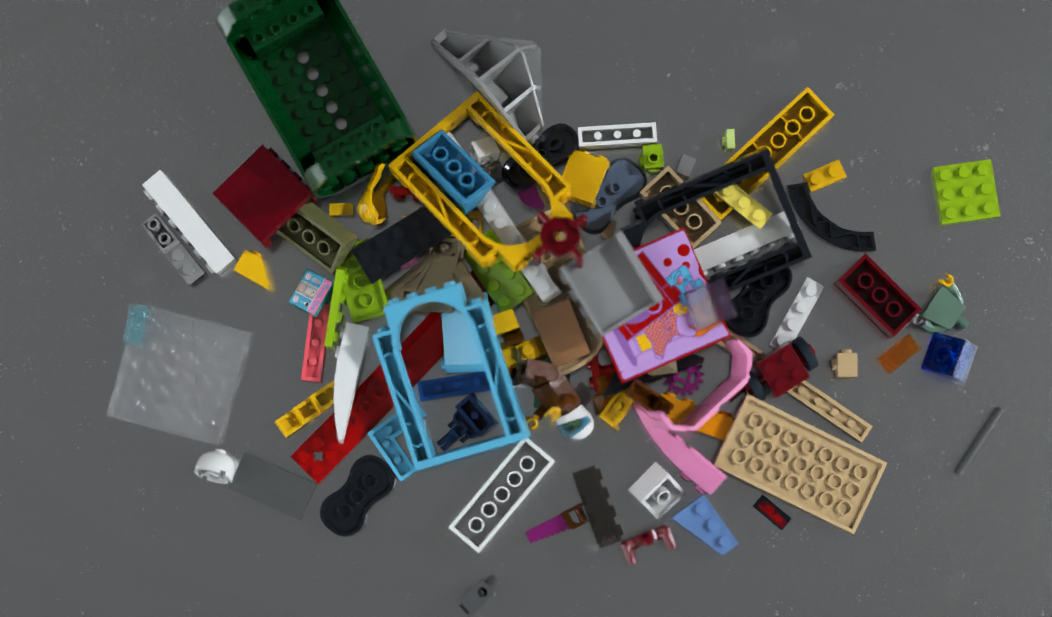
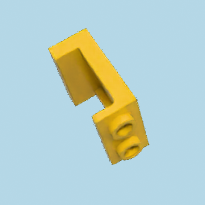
(585, 176)

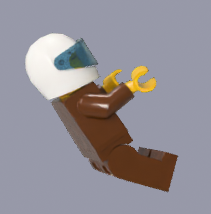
(556, 396)

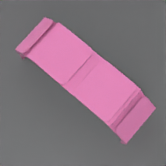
(738, 378)

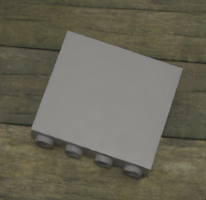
(610, 285)

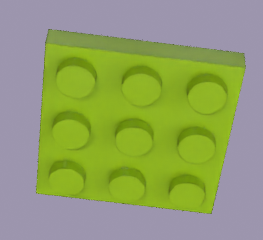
(966, 192)

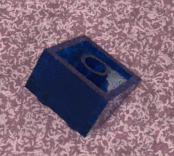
(949, 357)

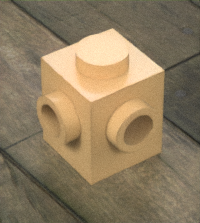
(845, 364)

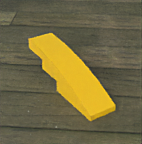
(306, 410)

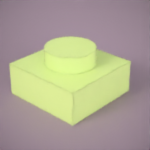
(728, 140)

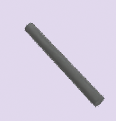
(978, 441)

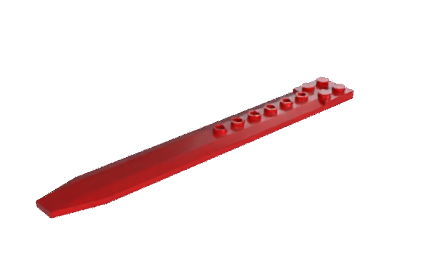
(373, 399)

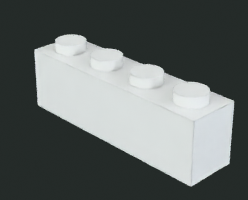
(617, 136)

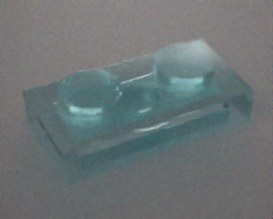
(136, 324)

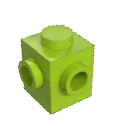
(652, 158)

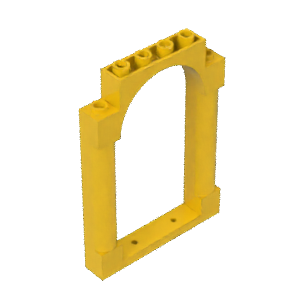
(479, 247)

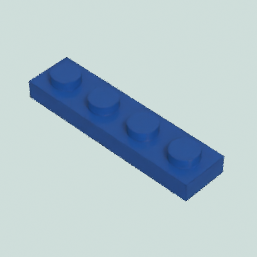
(453, 386)

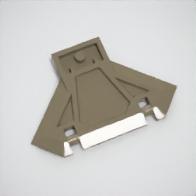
(440, 265)

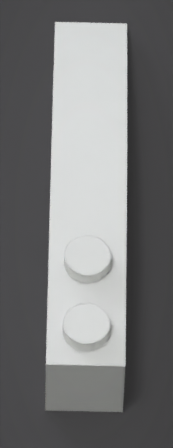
(347, 373)

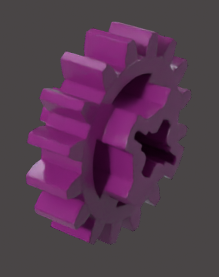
(688, 386)

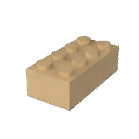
(693, 217)

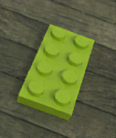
(501, 283)
(362, 297)

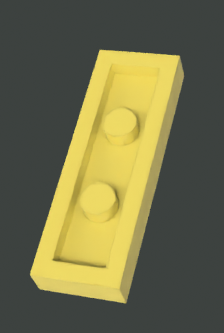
(745, 205)

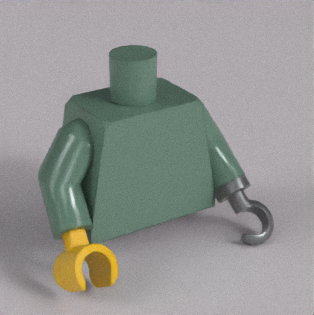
(943, 309)

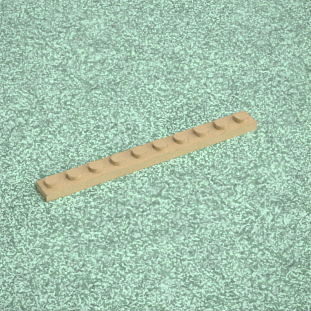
(816, 399)

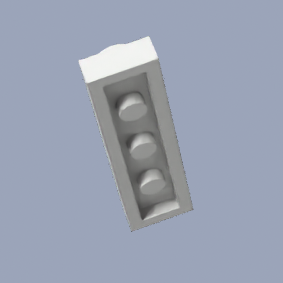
(797, 313)

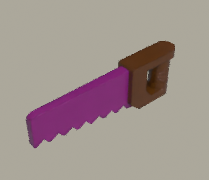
(557, 524)

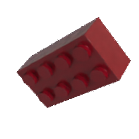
(878, 296)

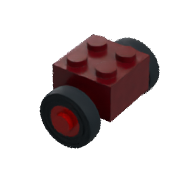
(782, 369)

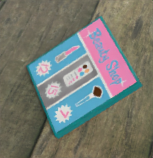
(311, 292)

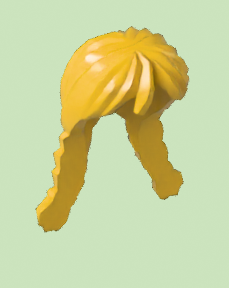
(373, 203)

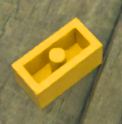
(342, 209)

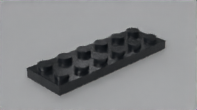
(400, 243)

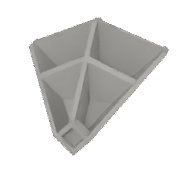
(503, 71)

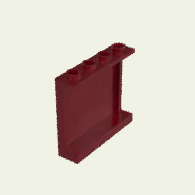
(263, 194)

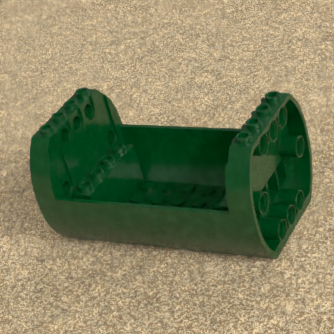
(267, 46)

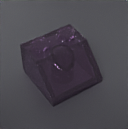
(710, 304)

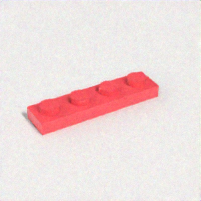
(314, 346)

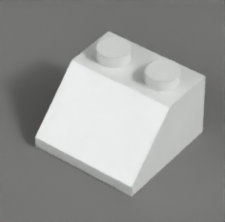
(657, 491)

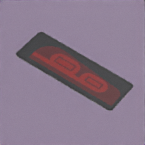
(772, 512)

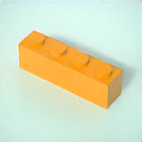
(716, 426)

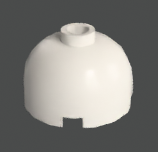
(216, 466)

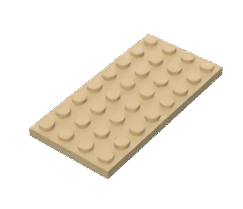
(799, 464)

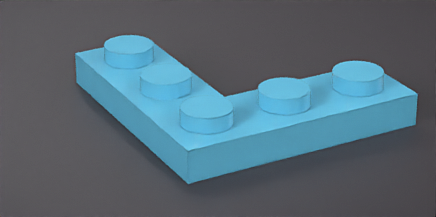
(384, 439)

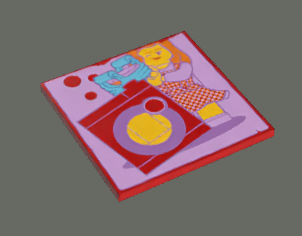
(666, 328)

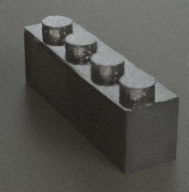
(596, 506)

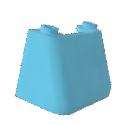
(459, 344)

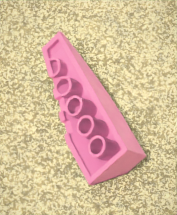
(685, 458)

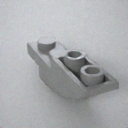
(173, 248)

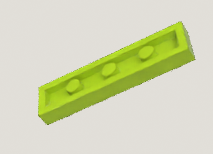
(335, 315)

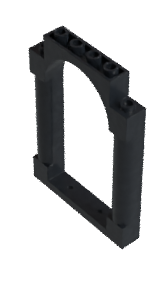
(751, 164)

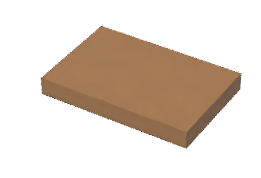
(561, 333)

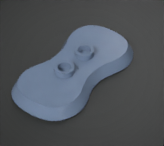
(619, 187)

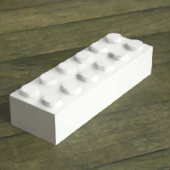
(501, 494)

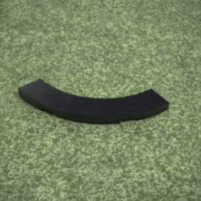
(823, 227)

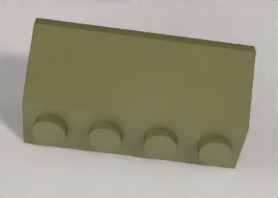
(319, 236)

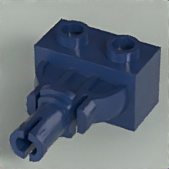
(470, 419)

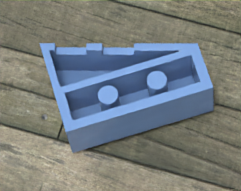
(706, 525)

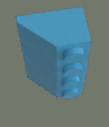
(453, 171)

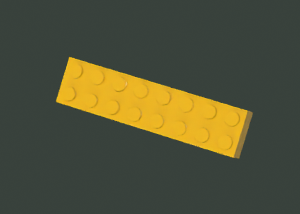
(782, 137)

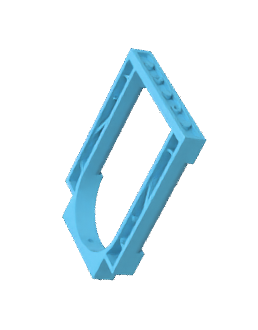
(481, 322)

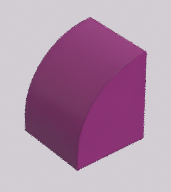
(531, 199)

